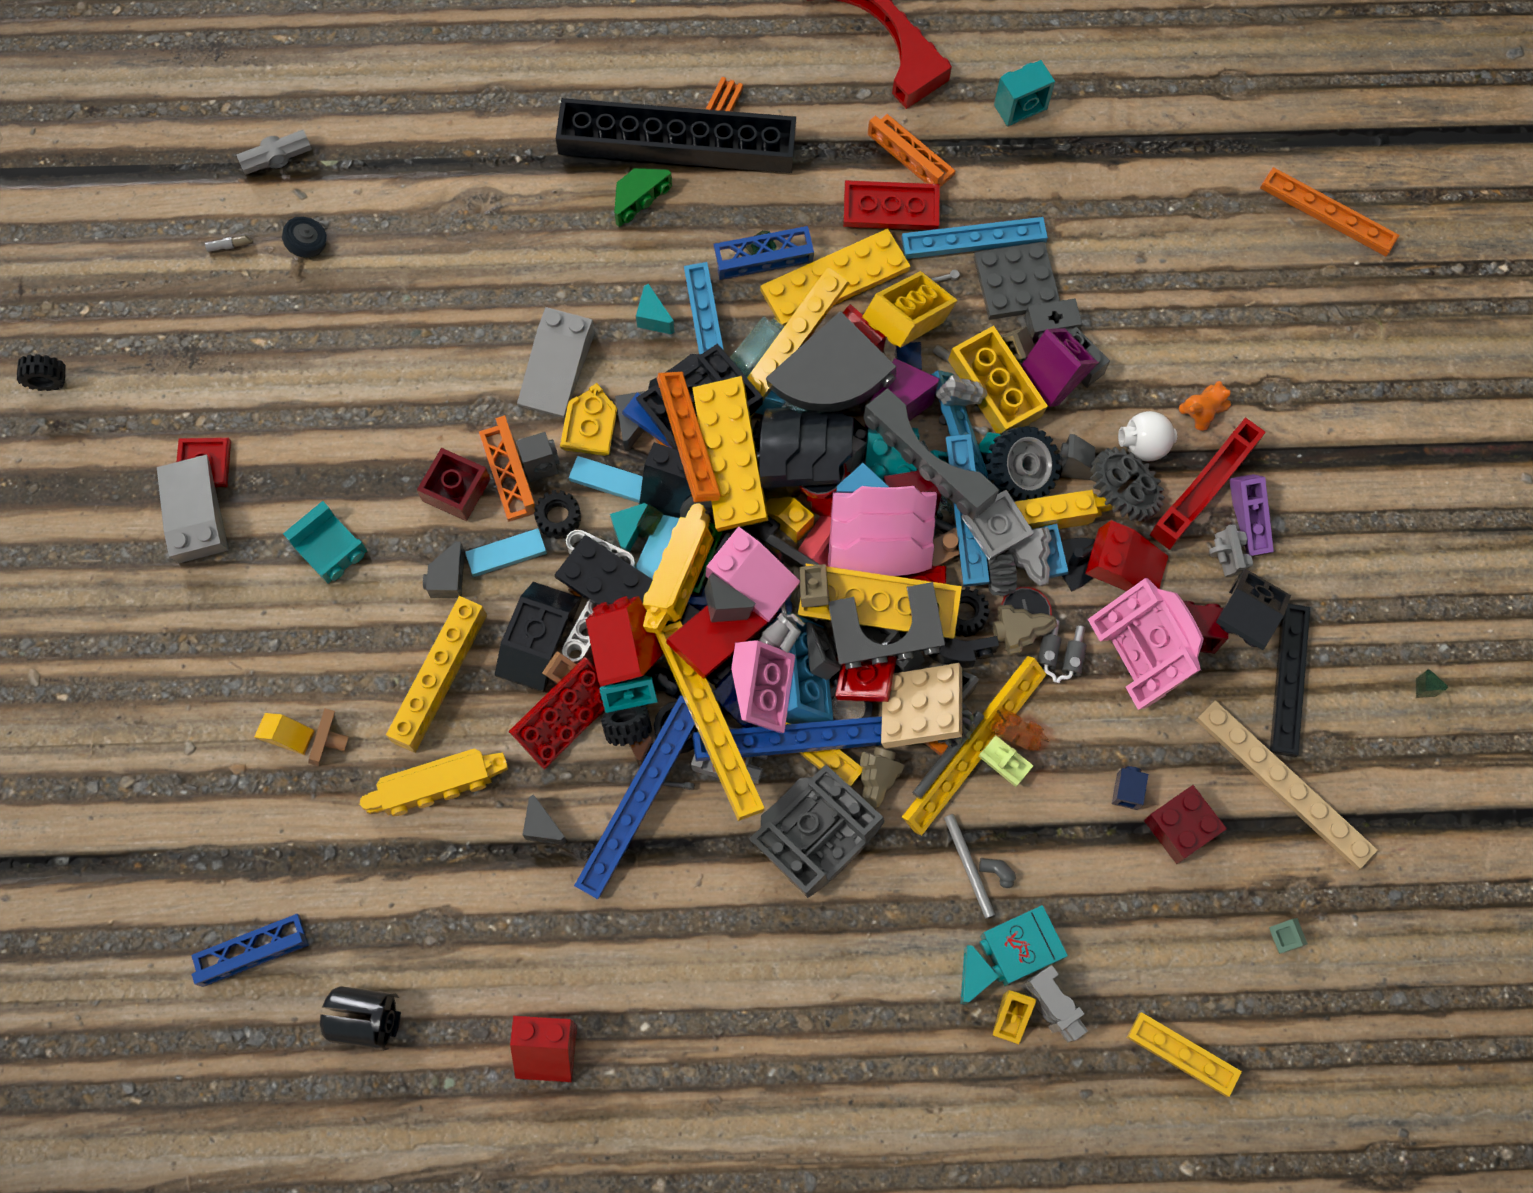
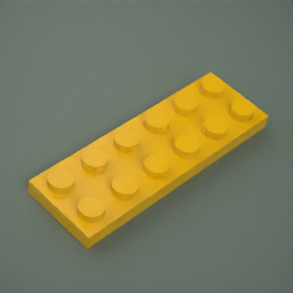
(861, 264)
(732, 452)
(884, 600)

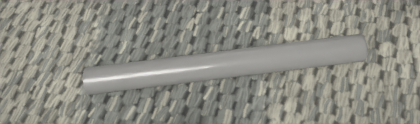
(969, 866)

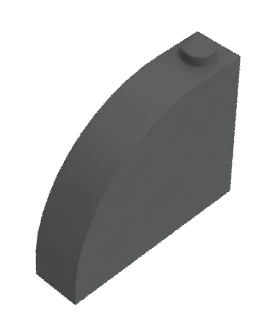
(833, 369)

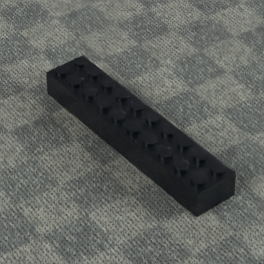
(676, 135)

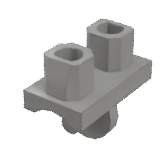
(1229, 551)

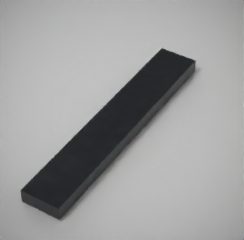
(1290, 681)

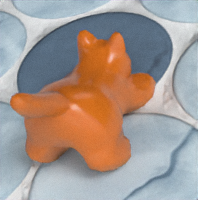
(1206, 405)

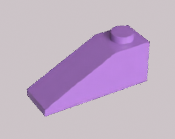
(1252, 512)

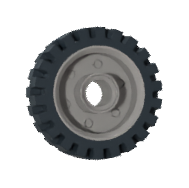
(1007, 458)

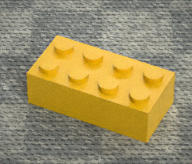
(909, 309)
(1011, 395)

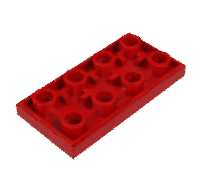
(708, 644)
(560, 715)

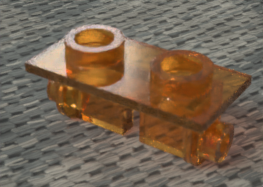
(1028, 734)

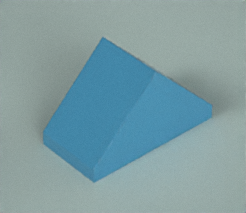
(860, 477)

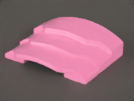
(883, 530)
(1153, 639)

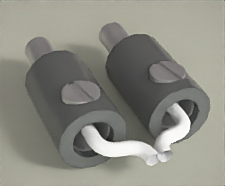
(1073, 657)

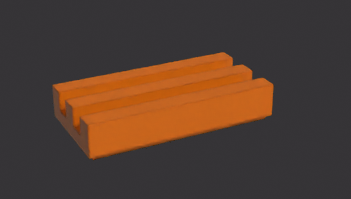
(730, 85)

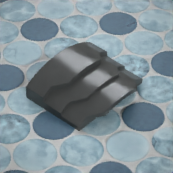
(816, 830)

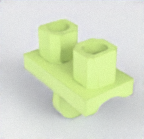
(1005, 761)

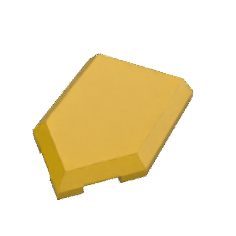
(589, 423)

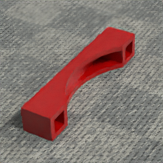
(1207, 484)

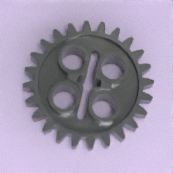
(1139, 499)

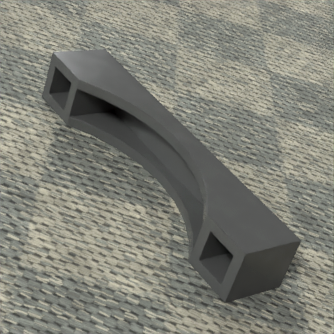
(966, 488)

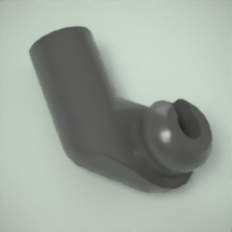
(1001, 869)

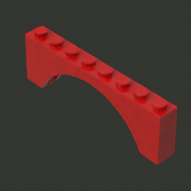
(921, 65)

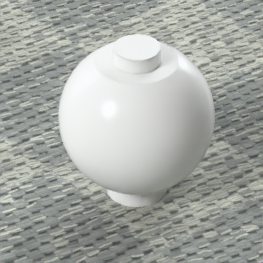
(1148, 436)

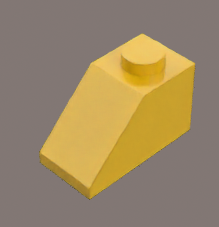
(793, 517)

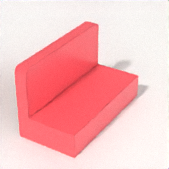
(817, 541)

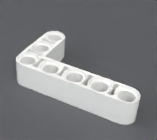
(576, 640)

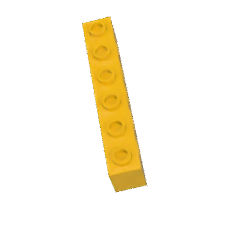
(436, 674)

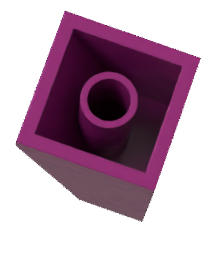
(1057, 365)
(913, 388)

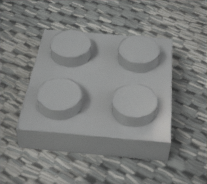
(999, 526)

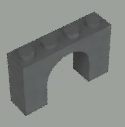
(923, 634)

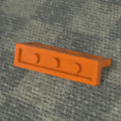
(906, 153)
(515, 463)

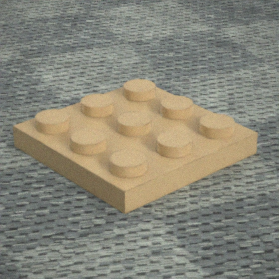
(923, 706)

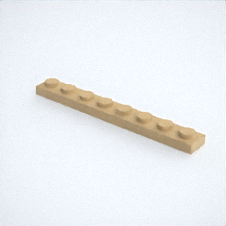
(1286, 785)

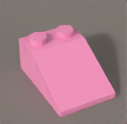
(754, 573)
(763, 683)

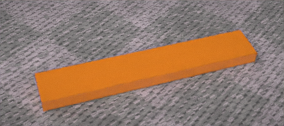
(1329, 211)
(688, 437)

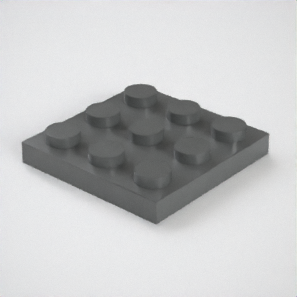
(1015, 279)

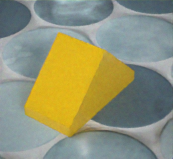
(284, 732)
(1013, 1016)

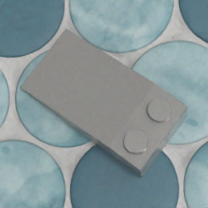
(556, 361)
(190, 510)

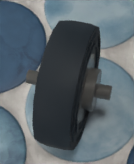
(304, 237)

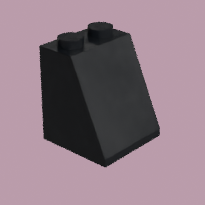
(664, 481)

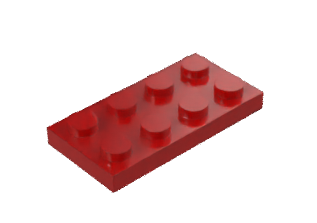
(891, 205)

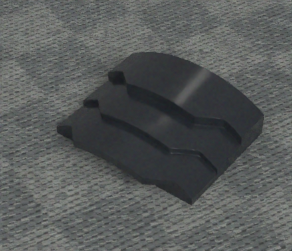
(698, 370)
(803, 447)

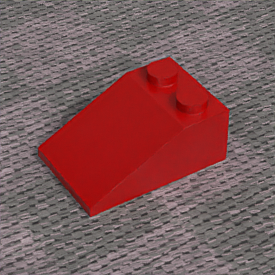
(1125, 557)

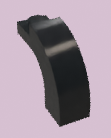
(966, 651)

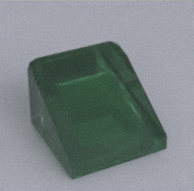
(649, 521)

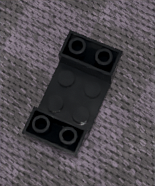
(1253, 609)
(534, 635)

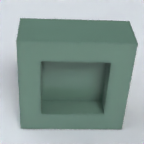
(1288, 935)

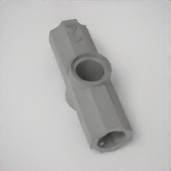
(274, 152)

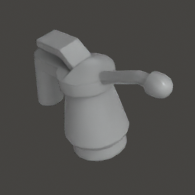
(783, 631)

